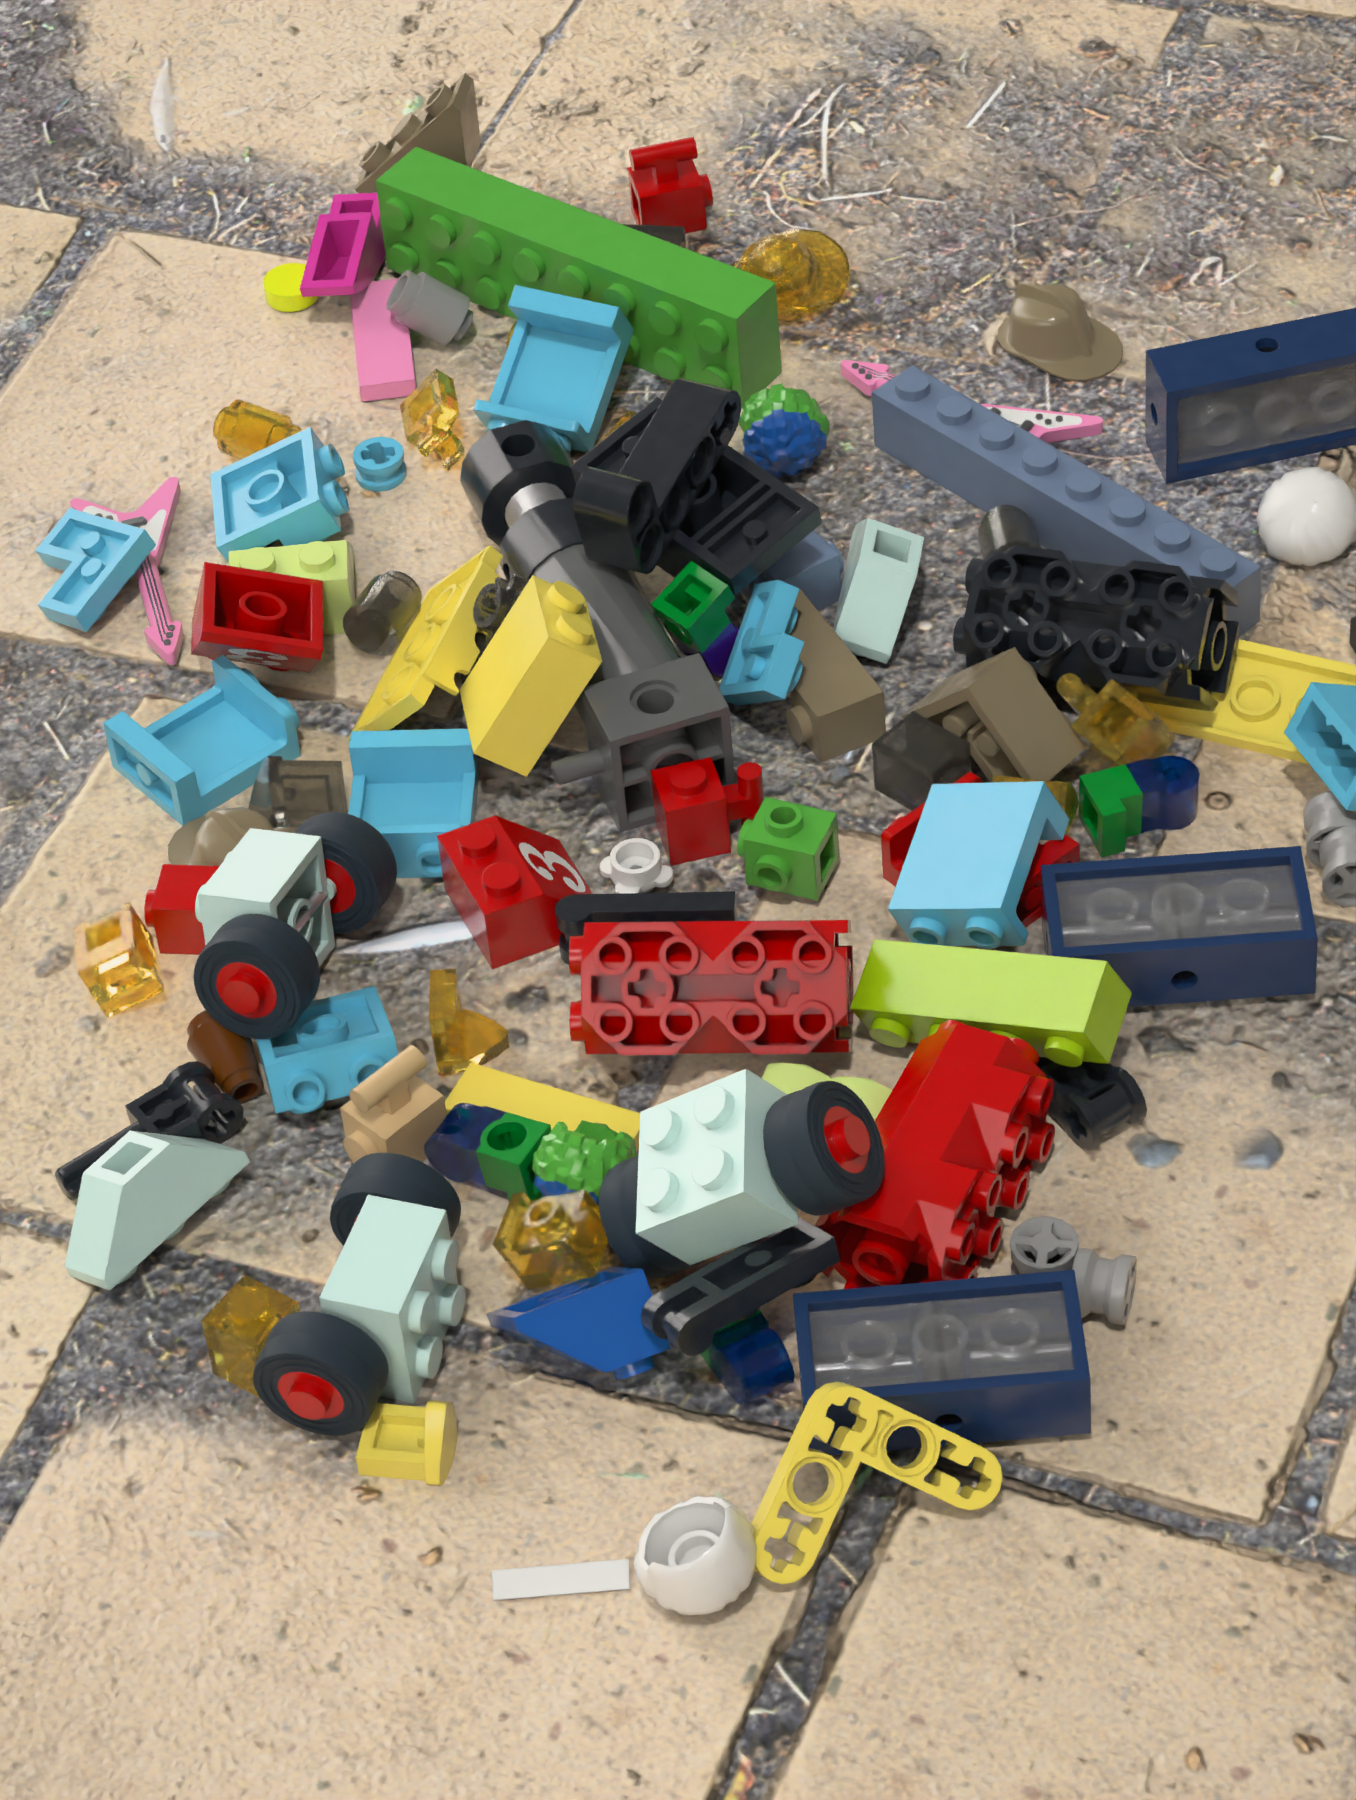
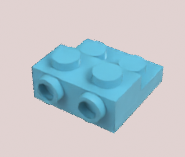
(279, 495)
(327, 1051)

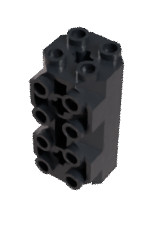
(1134, 624)

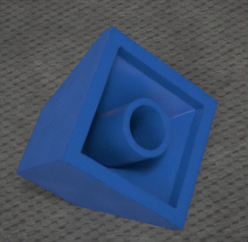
(589, 1322)

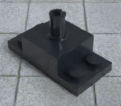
(738, 519)

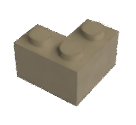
(1004, 718)

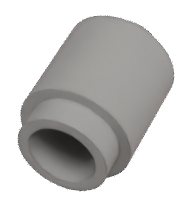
(430, 307)

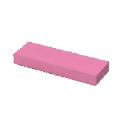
(381, 345)

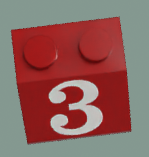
(258, 618)
(507, 886)

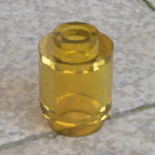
(248, 428)

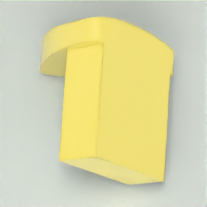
(409, 1442)

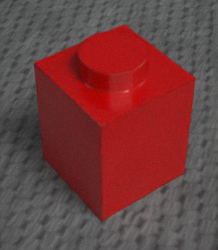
(172, 908)

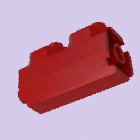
(712, 987)
(954, 1148)

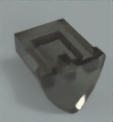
(297, 790)

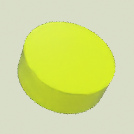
(283, 288)

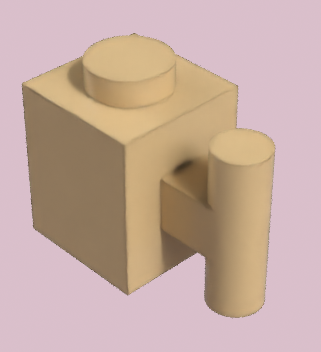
(393, 1110)

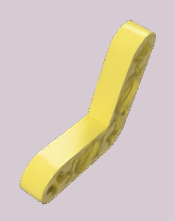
(865, 1444)

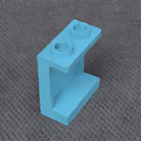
(558, 366)
(205, 746)
(413, 790)
(973, 862)

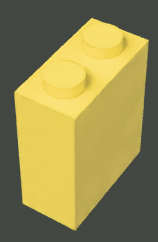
(530, 675)

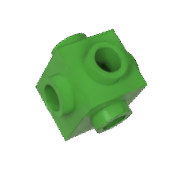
(790, 848)

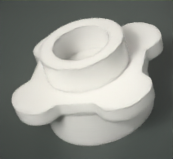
(636, 867)

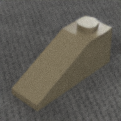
(835, 699)

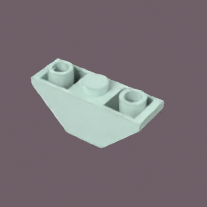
(876, 588)
(140, 1198)

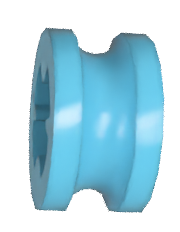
(379, 464)

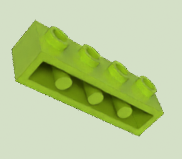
(1054, 1003)

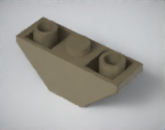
(444, 127)

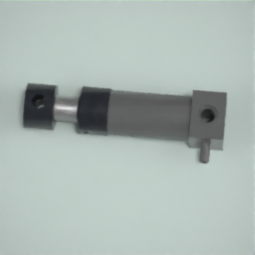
(643, 700)

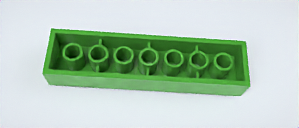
(488, 235)

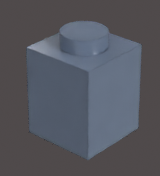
(811, 566)

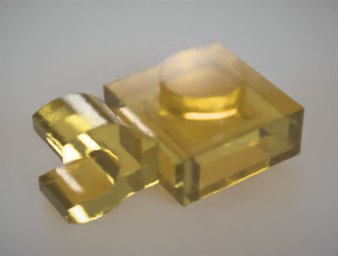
(430, 416)

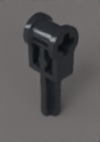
(1092, 1099)
(167, 1110)

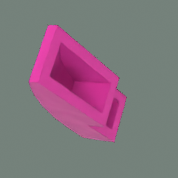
(345, 247)

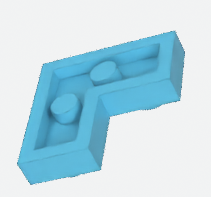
(96, 564)
(764, 655)

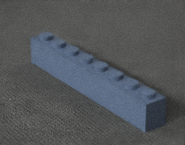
(1070, 503)

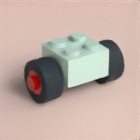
(276, 913)
(736, 1168)
(380, 1305)

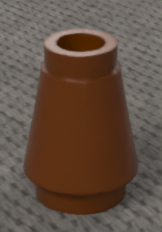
(227, 1056)

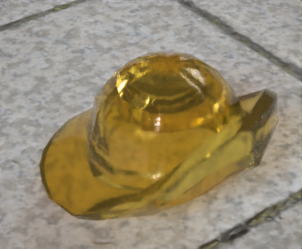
(805, 265)

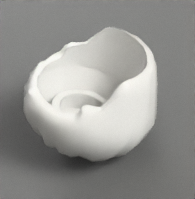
(1307, 517)
(696, 1556)

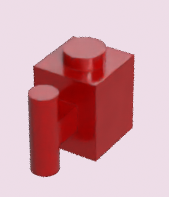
(668, 186)
(696, 809)

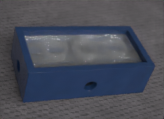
(1252, 396)
(1188, 923)
(963, 1353)

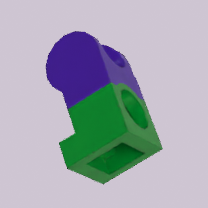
(696, 617)

